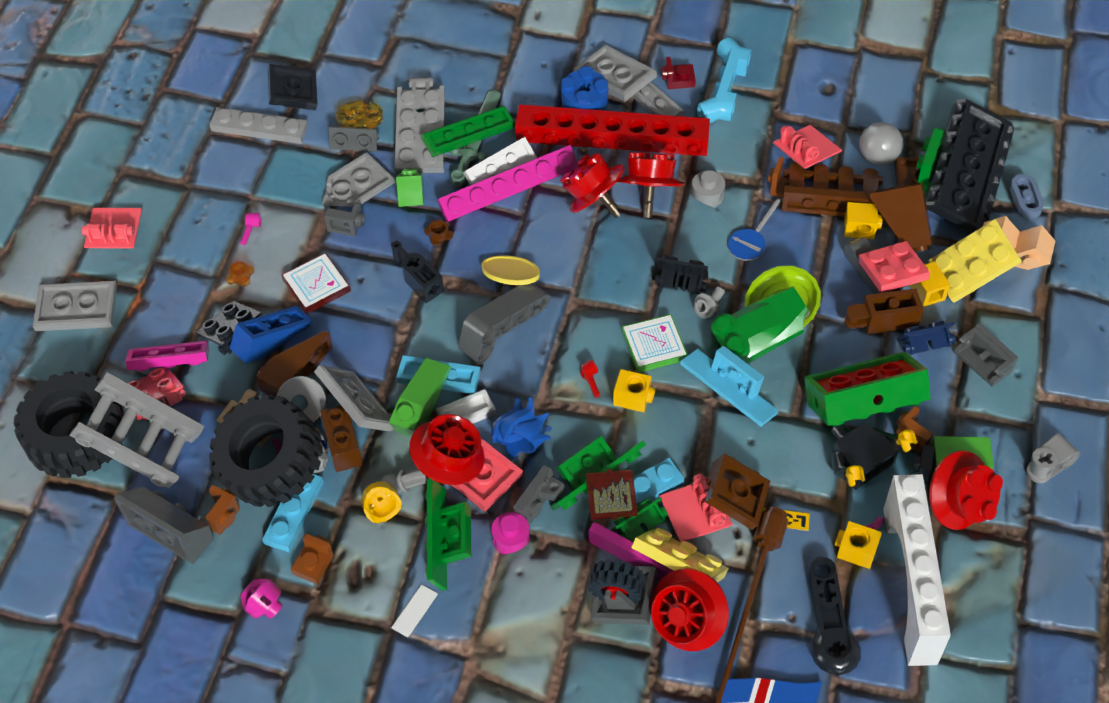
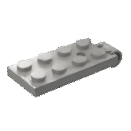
(410, 125)

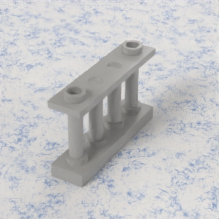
(141, 404)

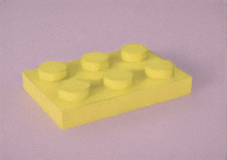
(976, 260)
(676, 555)

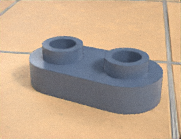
(1027, 202)

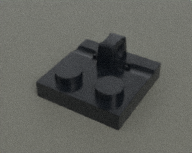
(292, 87)

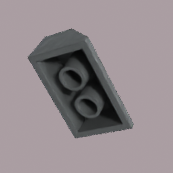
(165, 523)

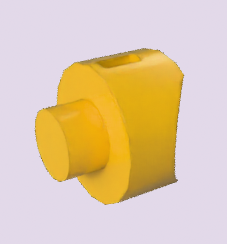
(380, 502)

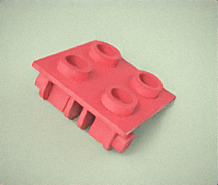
(806, 145)
(112, 228)
(160, 384)
(690, 513)

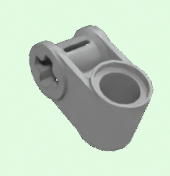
(1051, 459)

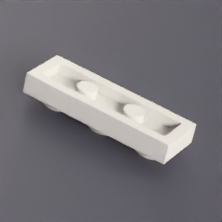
(504, 160)

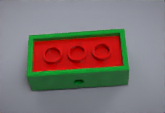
(867, 388)

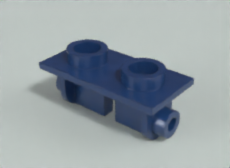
(937, 334)

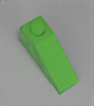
(419, 397)

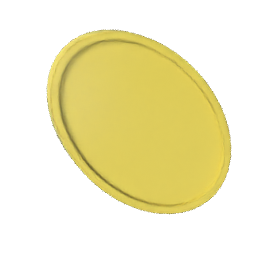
(510, 270)

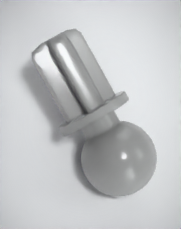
(405, 480)

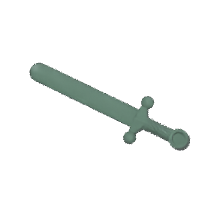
(469, 152)

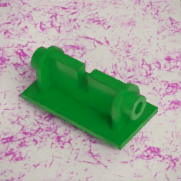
(648, 514)

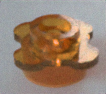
(241, 269)

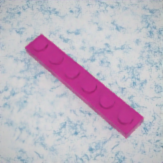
(507, 183)

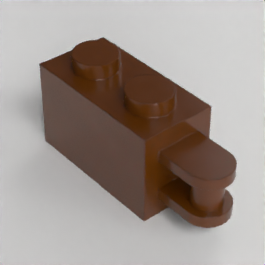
(886, 312)

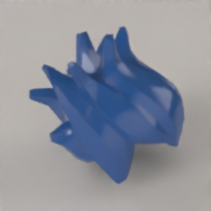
(520, 429)

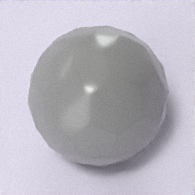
(881, 143)

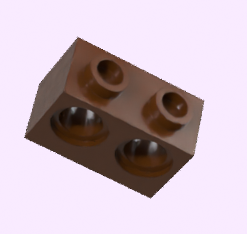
(341, 438)

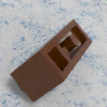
(293, 362)

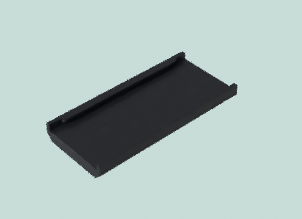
(969, 165)

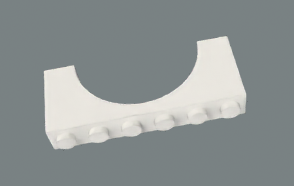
(927, 619)

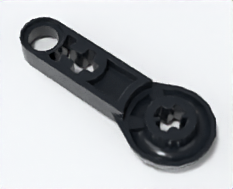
(831, 624)

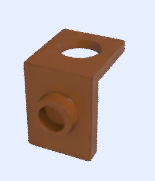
(777, 180)

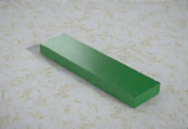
(468, 131)

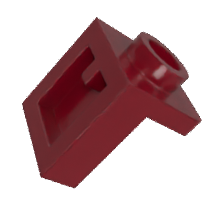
(678, 75)

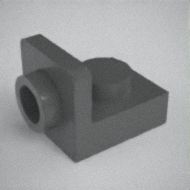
(345, 222)

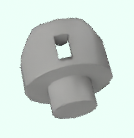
(708, 188)

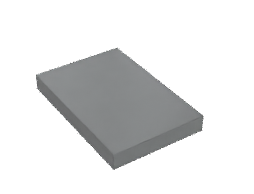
(622, 72)
(75, 306)
(354, 398)

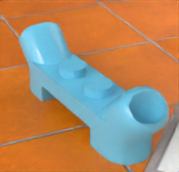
(724, 101)

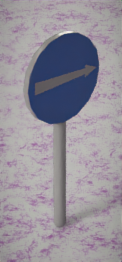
(749, 243)

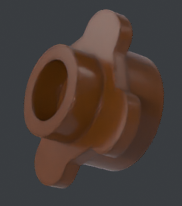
(440, 227)

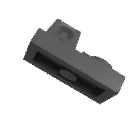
(542, 487)

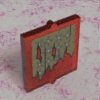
(611, 494)

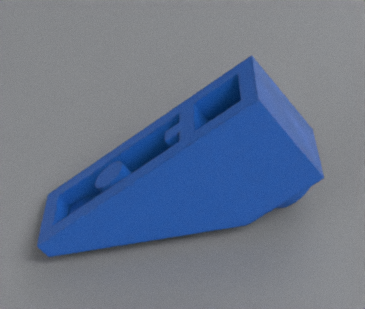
(265, 334)

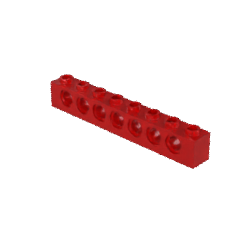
(613, 130)

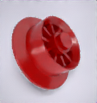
(448, 450)
(690, 610)

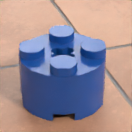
(585, 90)

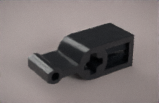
(418, 273)

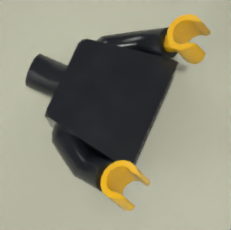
(866, 452)

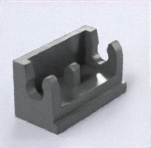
(986, 355)

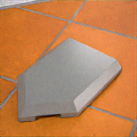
(356, 182)

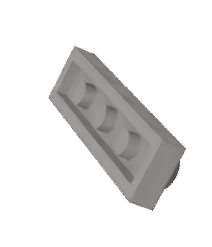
(259, 125)

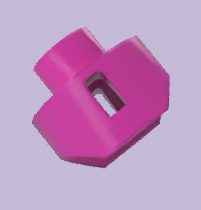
(510, 533)
(267, 604)

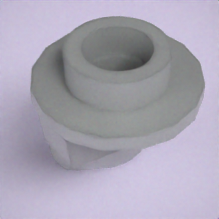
(707, 305)

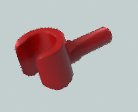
(587, 372)

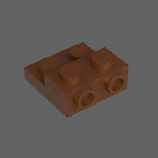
(737, 490)

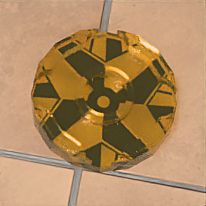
(359, 115)

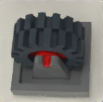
(622, 592)

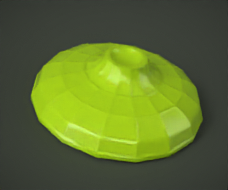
(786, 277)

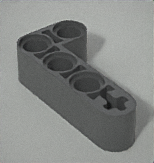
(498, 318)

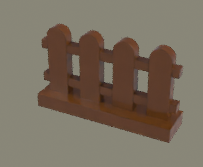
(821, 198)

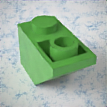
(410, 187)

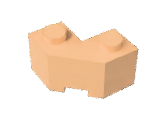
(1032, 245)

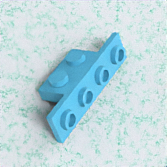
(733, 381)

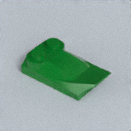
(761, 325)

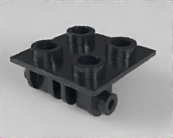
(694, 269)
(222, 326)

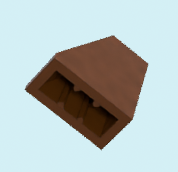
(906, 213)

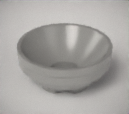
(309, 390)

